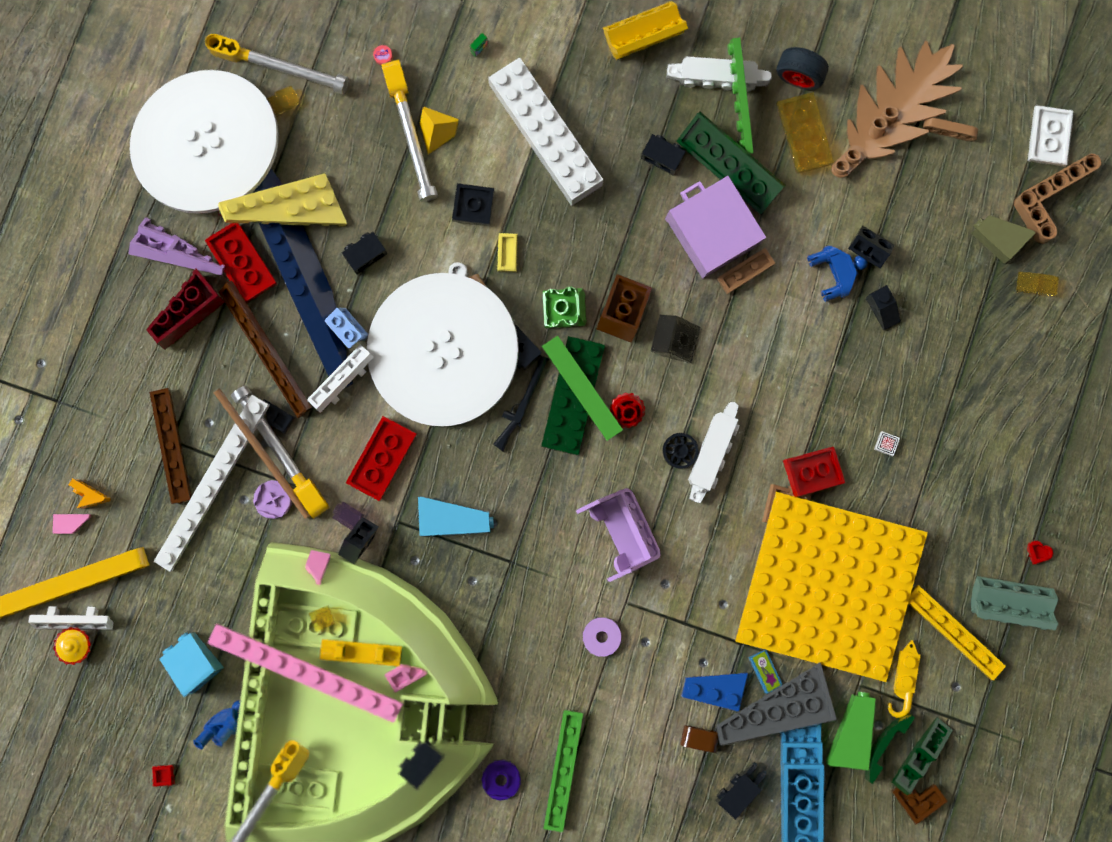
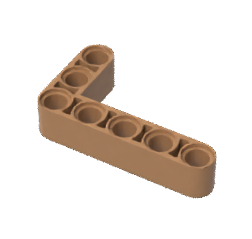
(1050, 188)

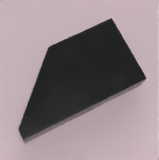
(278, 418)

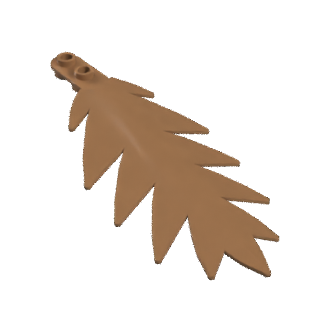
(883, 125)

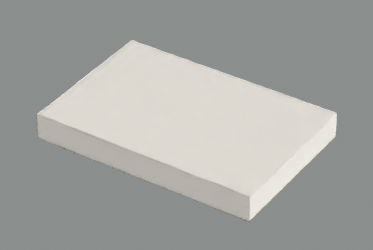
(1050, 136)

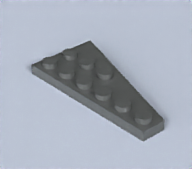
(790, 707)

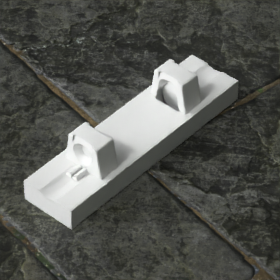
(340, 378)
(56, 621)

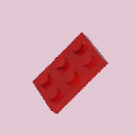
(814, 471)

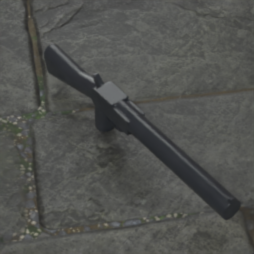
(515, 419)

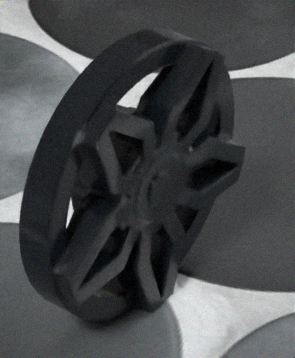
(680, 450)

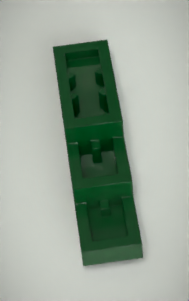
(921, 756)

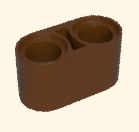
(699, 739)

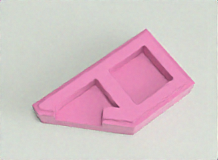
(68, 523)
(317, 565)
(404, 676)

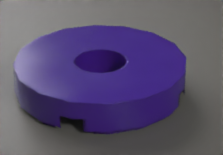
(505, 791)

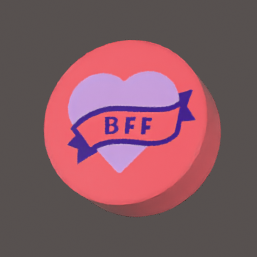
(382, 54)

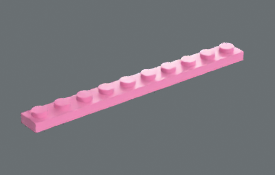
(305, 673)

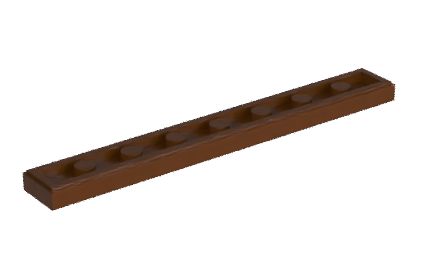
(265, 349)

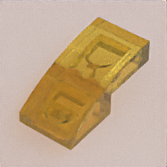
(283, 100)
(1037, 283)

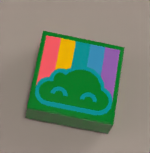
(478, 44)

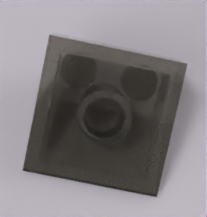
(675, 338)

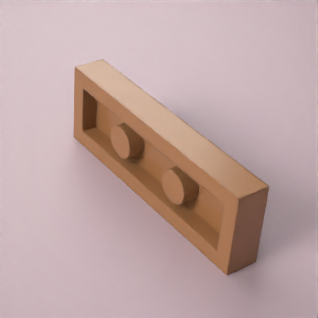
(746, 271)

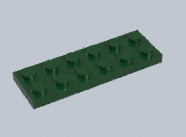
(727, 158)
(566, 414)

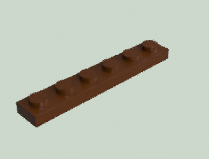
(170, 446)

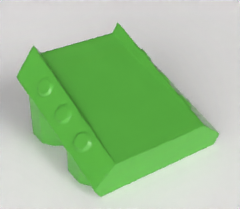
(564, 307)

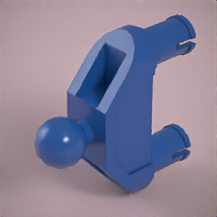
(842, 270)
(219, 727)

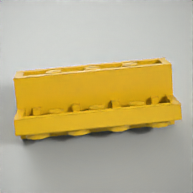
(644, 30)

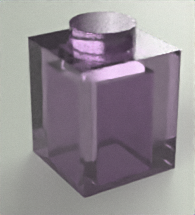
(347, 515)

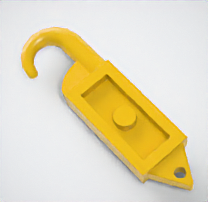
(905, 678)

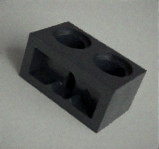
(871, 247)
(358, 540)

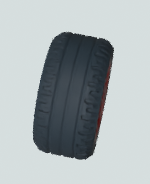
(802, 68)

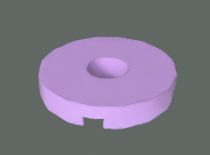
(612, 642)

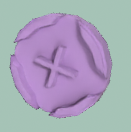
(271, 500)

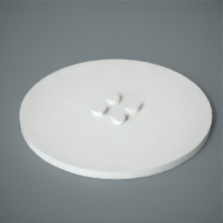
(203, 141)
(442, 349)

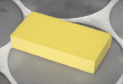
(507, 252)

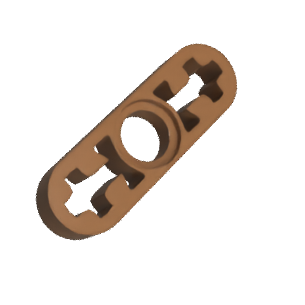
(951, 129)

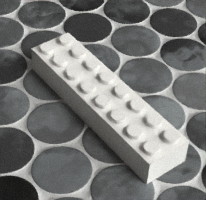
(545, 131)

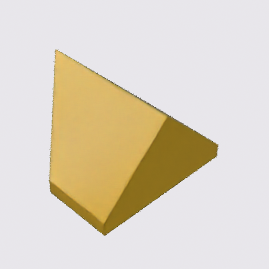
(437, 128)

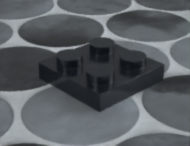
(473, 204)

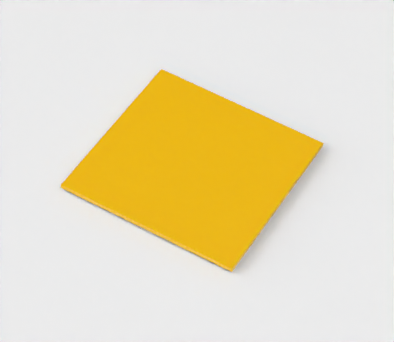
(831, 586)

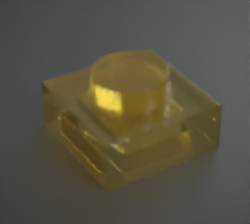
(322, 618)

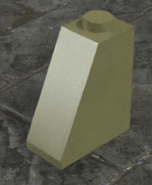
(1001, 237)

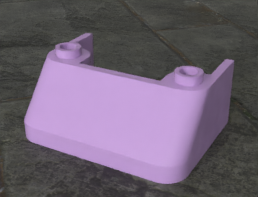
(627, 529)

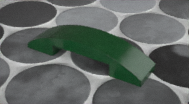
(881, 743)

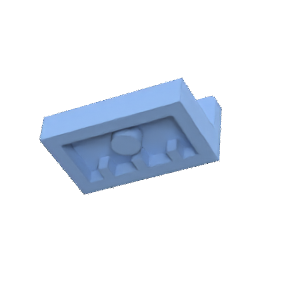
(346, 327)

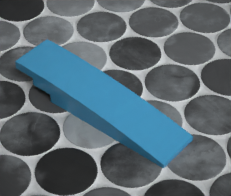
(802, 785)

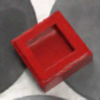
(163, 775)

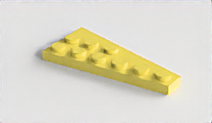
(289, 204)

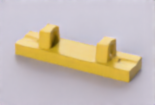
(361, 652)

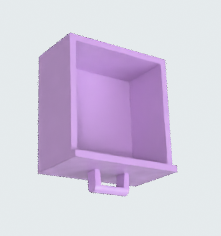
(714, 226)

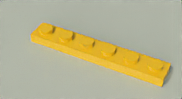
(955, 633)

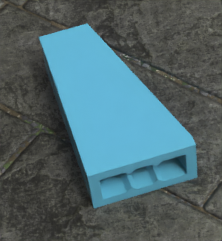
(449, 519)

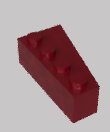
(185, 310)

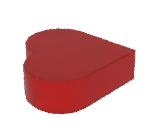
(1038, 552)

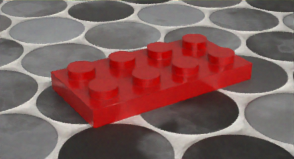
(241, 261)
(381, 458)

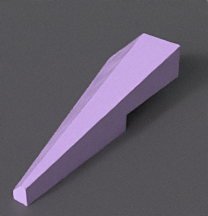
(155, 244)

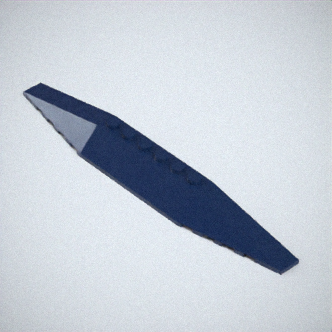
(305, 283)

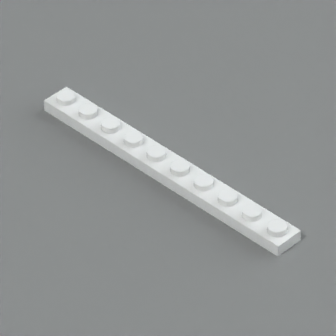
(210, 485)

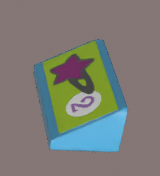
(765, 671)

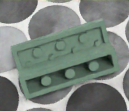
(1014, 603)

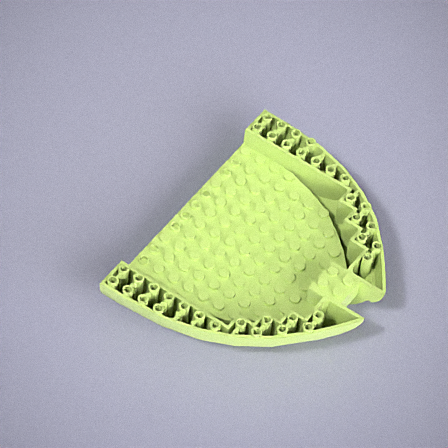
(352, 770)

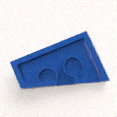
(717, 690)

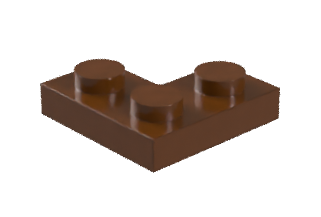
(920, 805)

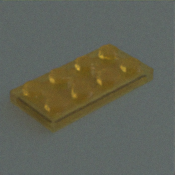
(805, 132)

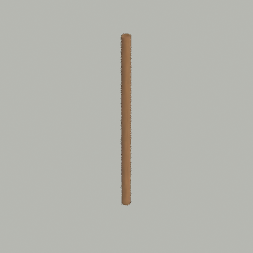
(261, 452)

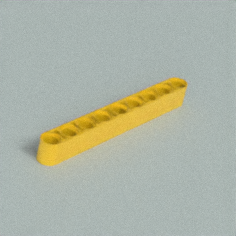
(73, 581)

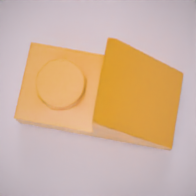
(92, 496)

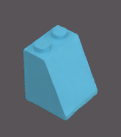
(190, 663)

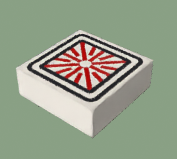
(886, 443)

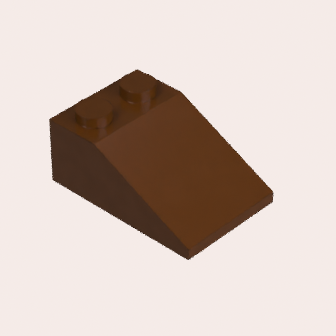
(624, 308)

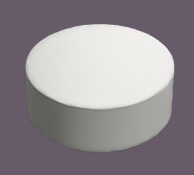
(459, 269)

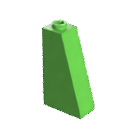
(854, 736)

